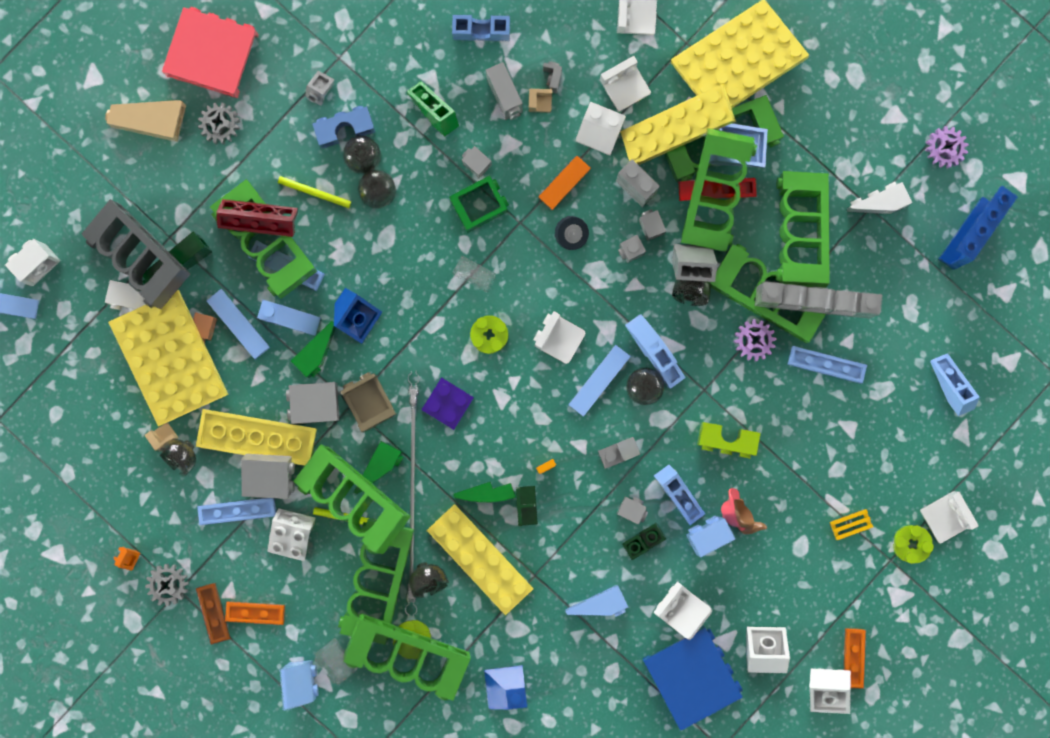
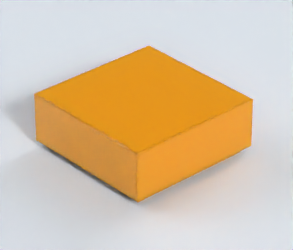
(546, 466)

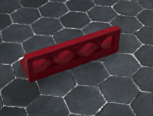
(256, 220)

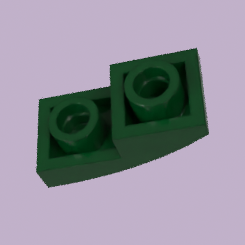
(644, 541)

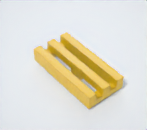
(866, 519)

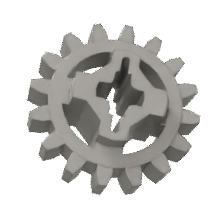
(209, 120)
(161, 579)

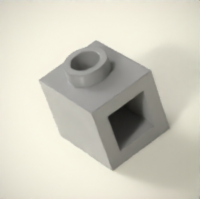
(631, 249)
(633, 510)

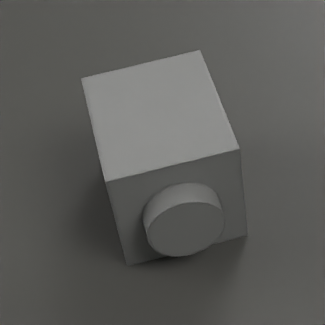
(476, 161)
(652, 224)

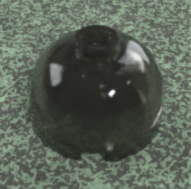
(361, 154)
(377, 189)
(694, 291)
(645, 386)
(178, 455)
(427, 579)

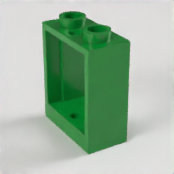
(468, 225)

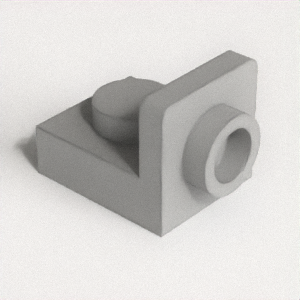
(553, 80)
(319, 87)

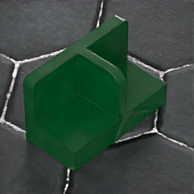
(526, 505)

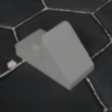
(619, 452)

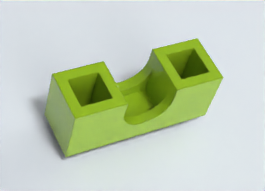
(745, 444)

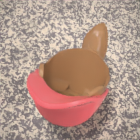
(739, 515)

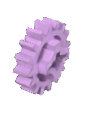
(943, 140)
(747, 334)

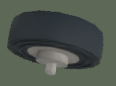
(571, 232)

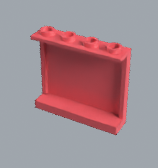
(209, 51)

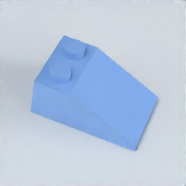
(760, 140)
(298, 683)

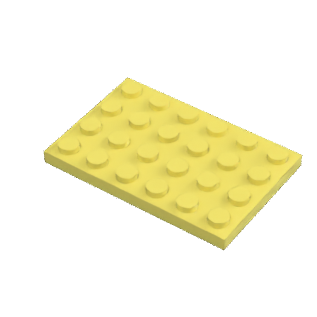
(741, 55)
(168, 359)

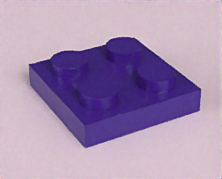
(447, 403)

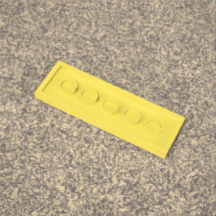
(678, 125)
(255, 436)
(480, 559)

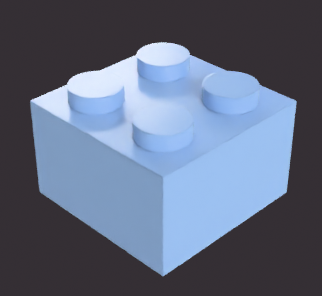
(710, 536)

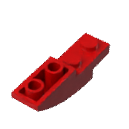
(718, 190)

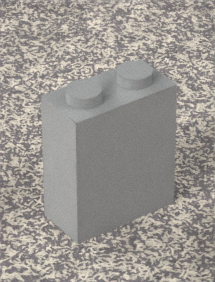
(504, 91)
(637, 183)
(694, 263)
(313, 403)
(267, 476)

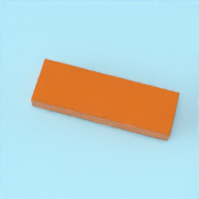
(564, 182)
(255, 613)
(855, 655)

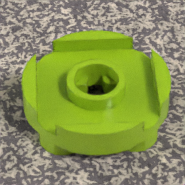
(495, 343)
(918, 534)
(409, 651)

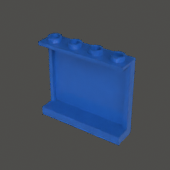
(977, 229)
(693, 678)

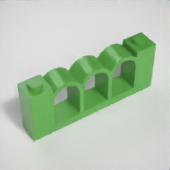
(762, 117)
(725, 145)
(804, 185)
(727, 272)
(292, 274)
(386, 526)
(403, 541)
(444, 685)

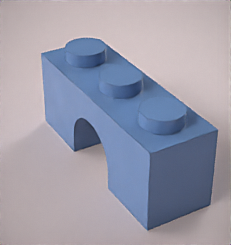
(492, 29)
(327, 129)

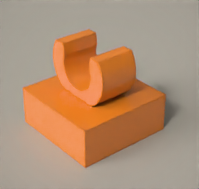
(127, 558)

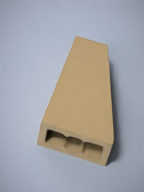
(154, 119)

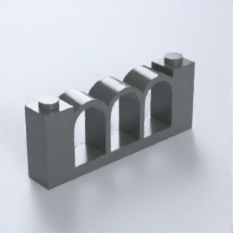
(165, 280)

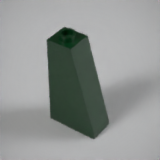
(187, 253)

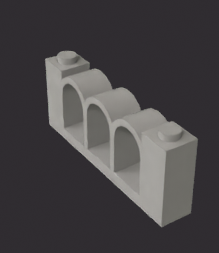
(818, 300)

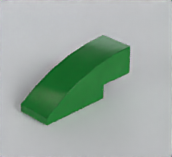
(486, 493)

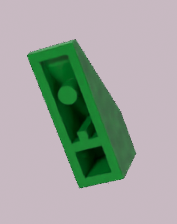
(434, 108)
(313, 355)
(381, 463)

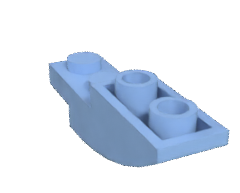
(655, 350)

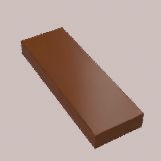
(213, 613)

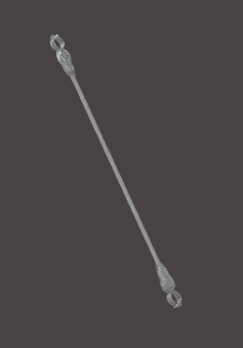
(413, 392)

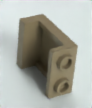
(368, 402)

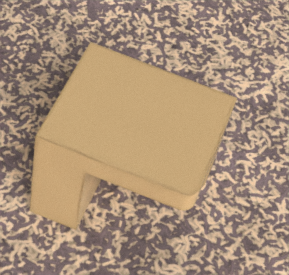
(540, 100)
(160, 436)

